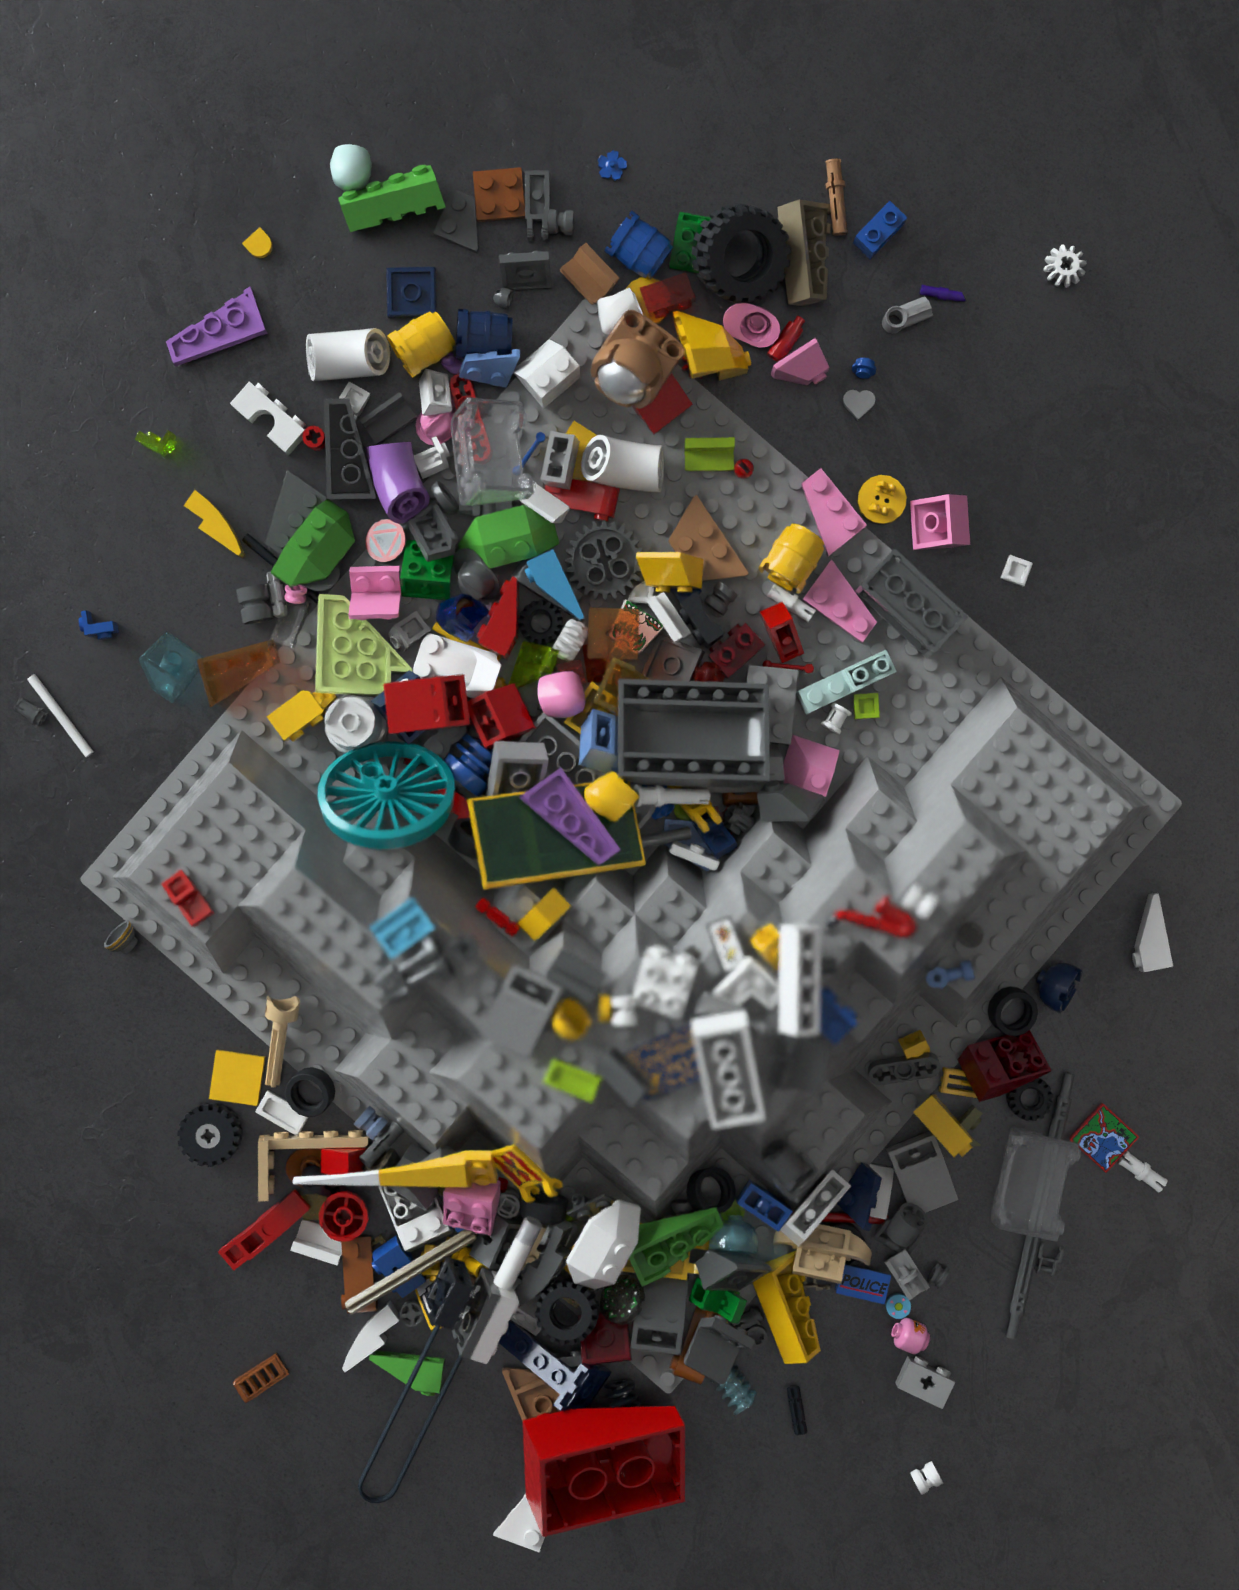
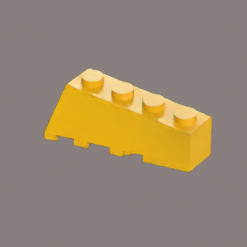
(788, 1310)

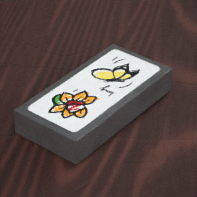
(726, 944)

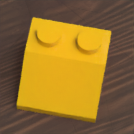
(671, 570)

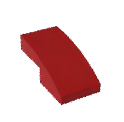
(187, 898)

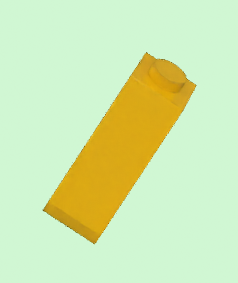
(944, 1126)

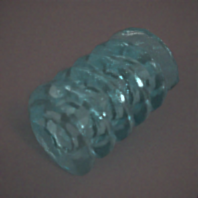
(737, 1391)

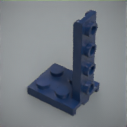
(575, 1388)

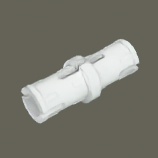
(791, 602)
(1142, 1171)

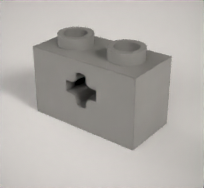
(560, 460)
(933, 1392)

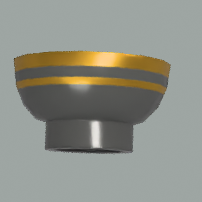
(121, 938)

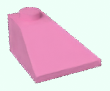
(802, 365)
(809, 765)

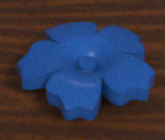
(612, 165)

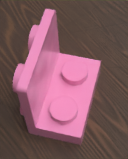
(375, 592)

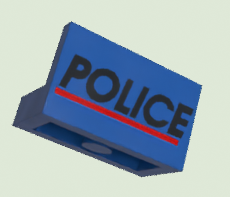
(864, 1284)

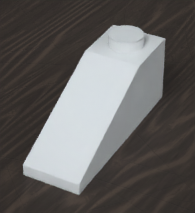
(1152, 944)

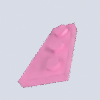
(833, 514)
(839, 603)

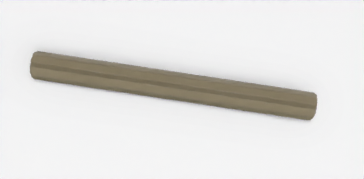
(410, 1271)

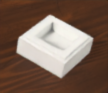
(1016, 570)

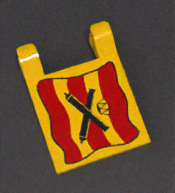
(524, 1172)

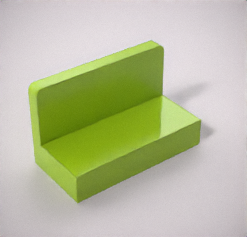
(709, 454)

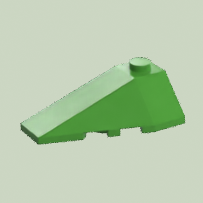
(670, 1240)

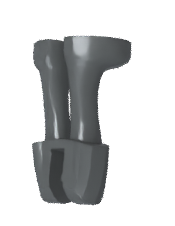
(440, 968)

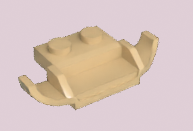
(825, 1252)

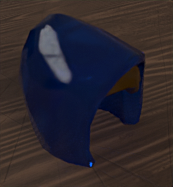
(460, 616)

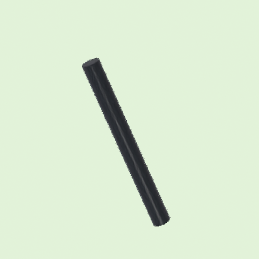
(271, 559)

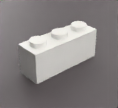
(815, 1208)

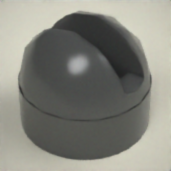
(503, 297)

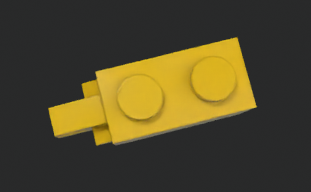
(299, 713)

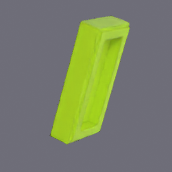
(572, 1080)

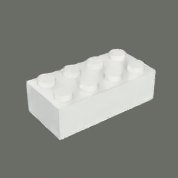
(728, 1070)

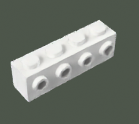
(799, 979)

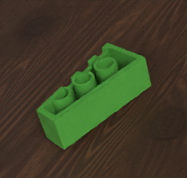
(391, 198)

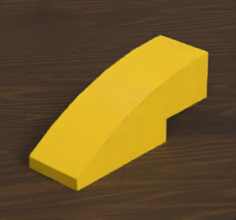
(214, 523)

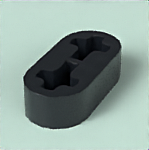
(324, 1190)

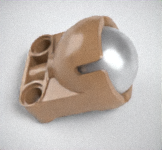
(635, 361)

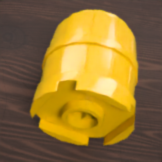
(422, 342)
(793, 557)

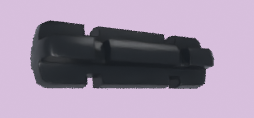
(797, 1410)

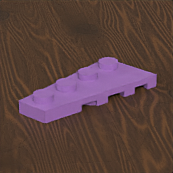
(226, 327)
(569, 814)

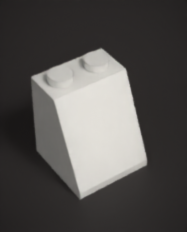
(548, 372)

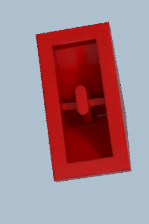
(341, 1160)

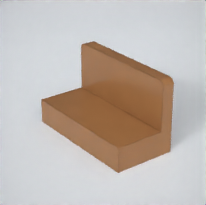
(589, 274)

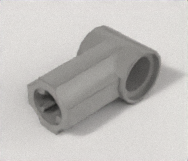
(908, 314)

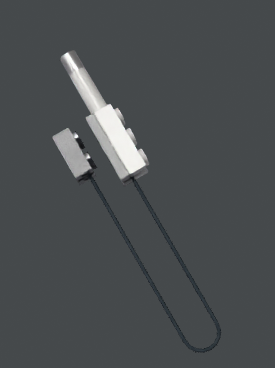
(476, 1317)

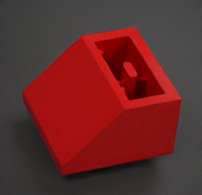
(500, 715)

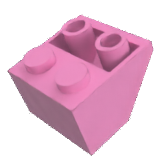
(472, 1207)

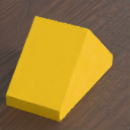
(544, 914)

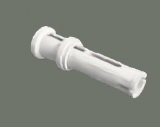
(659, 796)

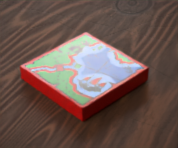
(1104, 1137)

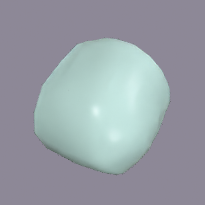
(350, 167)

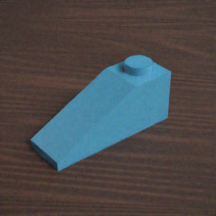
(552, 581)

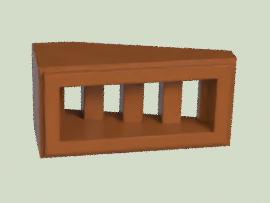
(243, 1391)

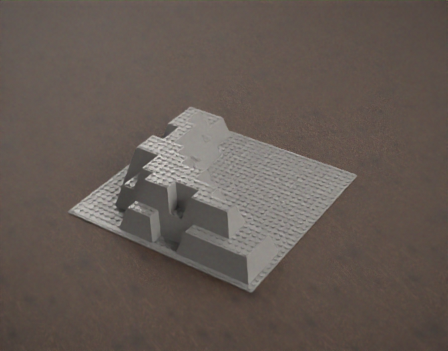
(961, 785)

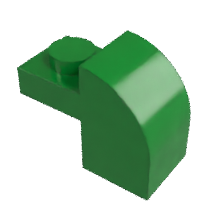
(726, 1303)

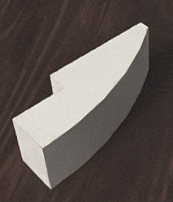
(372, 1335)

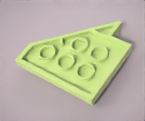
(351, 652)

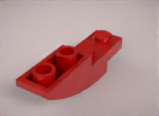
(264, 1230)

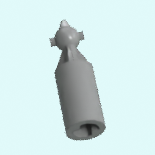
(713, 1006)

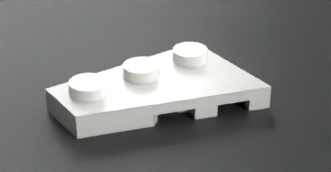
(521, 1527)

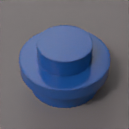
(864, 368)

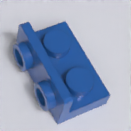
(834, 1020)

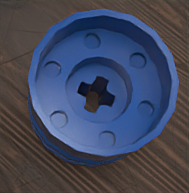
(471, 765)

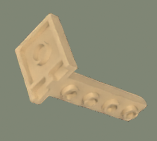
(305, 1140)

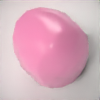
(561, 694)

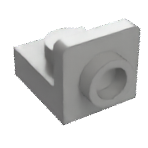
(408, 631)

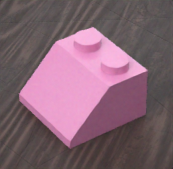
(940, 522)

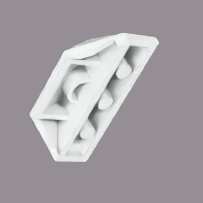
(605, 1245)

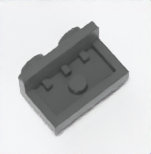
(434, 534)

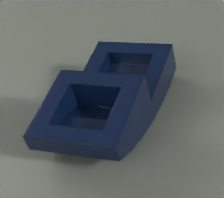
(717, 838)

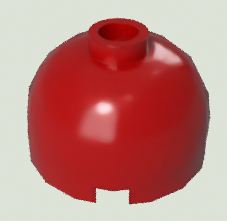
(343, 1216)

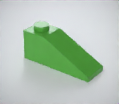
(401, 1366)

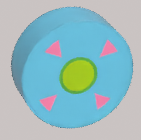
(898, 1305)

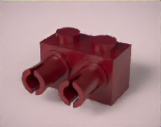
(736, 649)

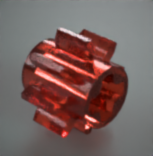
(708, 673)

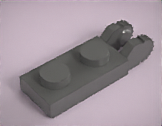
(537, 201)

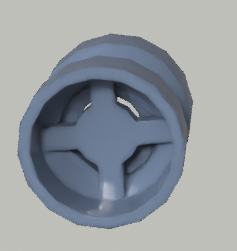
(370, 1123)

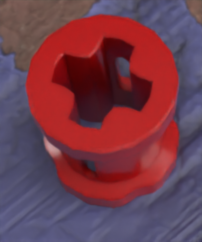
(308, 435)

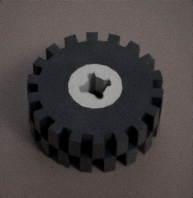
(222, 1132)

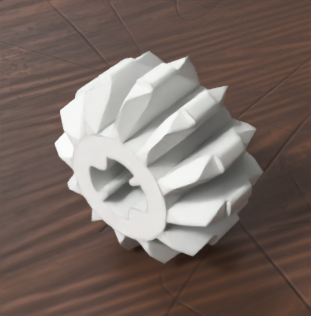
(1068, 275)
(571, 640)

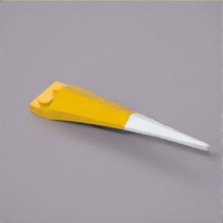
(448, 1171)

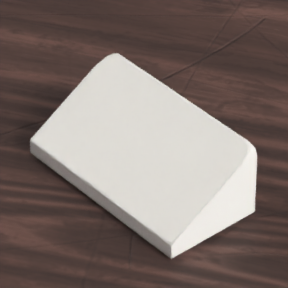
(434, 393)
(547, 505)

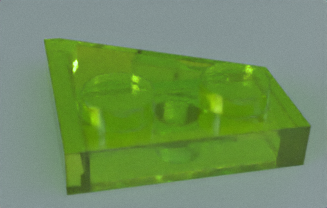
(533, 663)

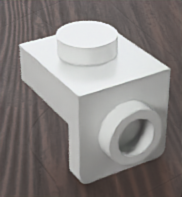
(433, 459)

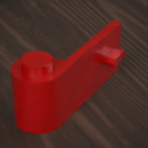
(589, 497)

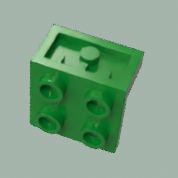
(685, 231)
(425, 578)

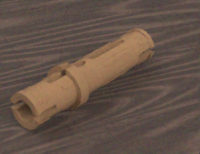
(836, 194)

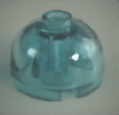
(735, 1236)

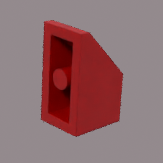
(782, 632)

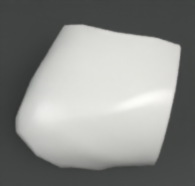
(613, 307)

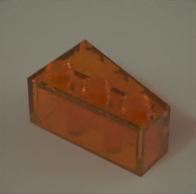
(232, 670)

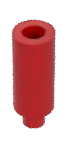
(786, 339)

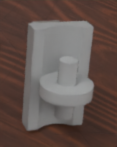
(907, 1274)

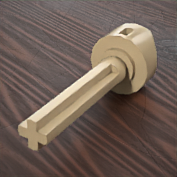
(281, 1013)

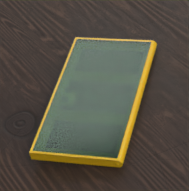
(522, 847)

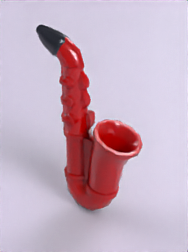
(892, 919)

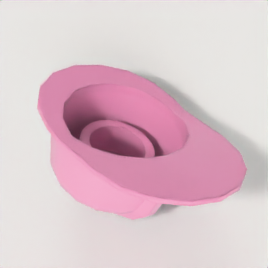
(751, 324)
(435, 425)

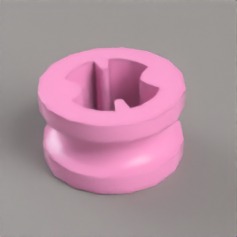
(295, 594)

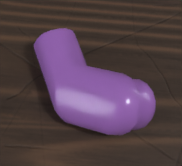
(451, 363)

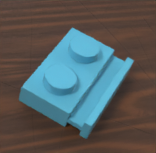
(402, 927)

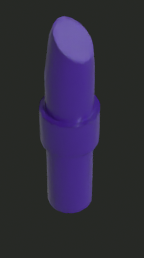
(942, 293)

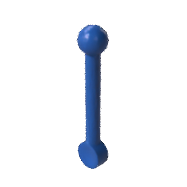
(540, 437)

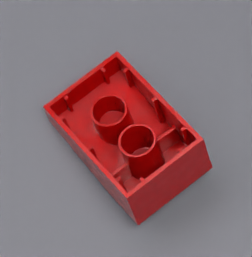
(602, 1464)

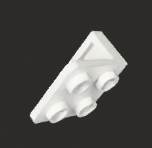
(664, 981)

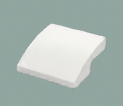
(669, 617)

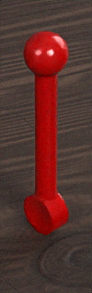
(808, 668)

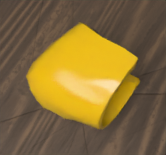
(610, 796)

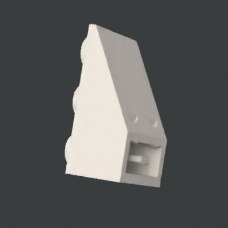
(413, 1223)

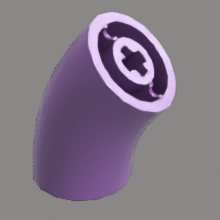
(397, 480)

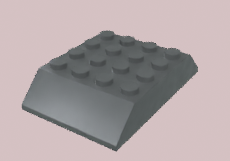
(693, 733)

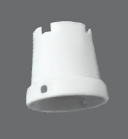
(354, 723)

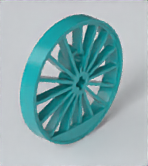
(381, 792)

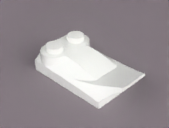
(448, 657)

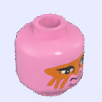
(910, 1336)

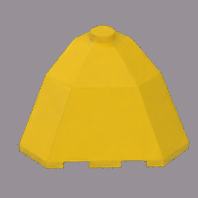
(709, 348)

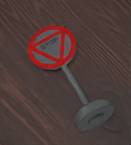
(388, 539)

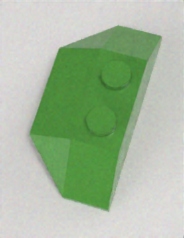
(509, 536)
(315, 546)

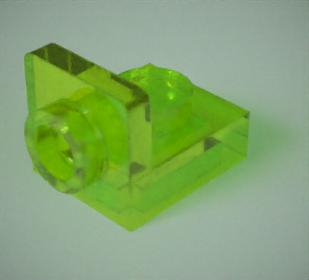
(152, 442)

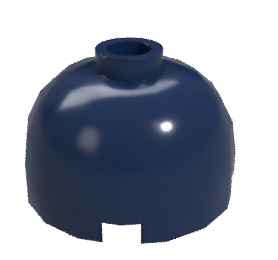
(1058, 985)

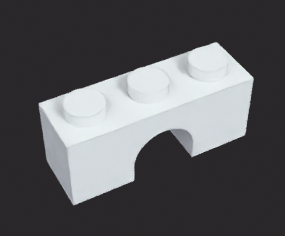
(253, 402)

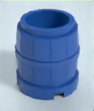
(639, 246)

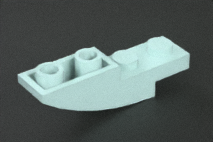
(846, 682)

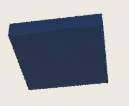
(411, 291)

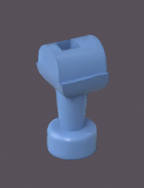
(940, 977)

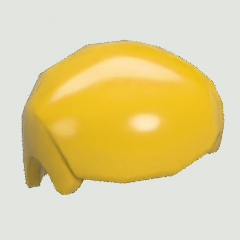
(570, 1019)

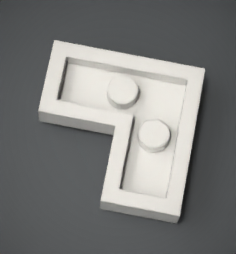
(748, 980)

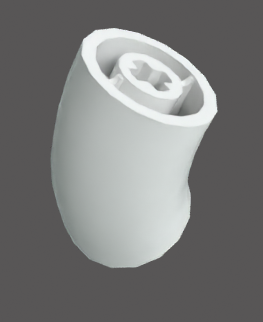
(347, 354)
(623, 464)

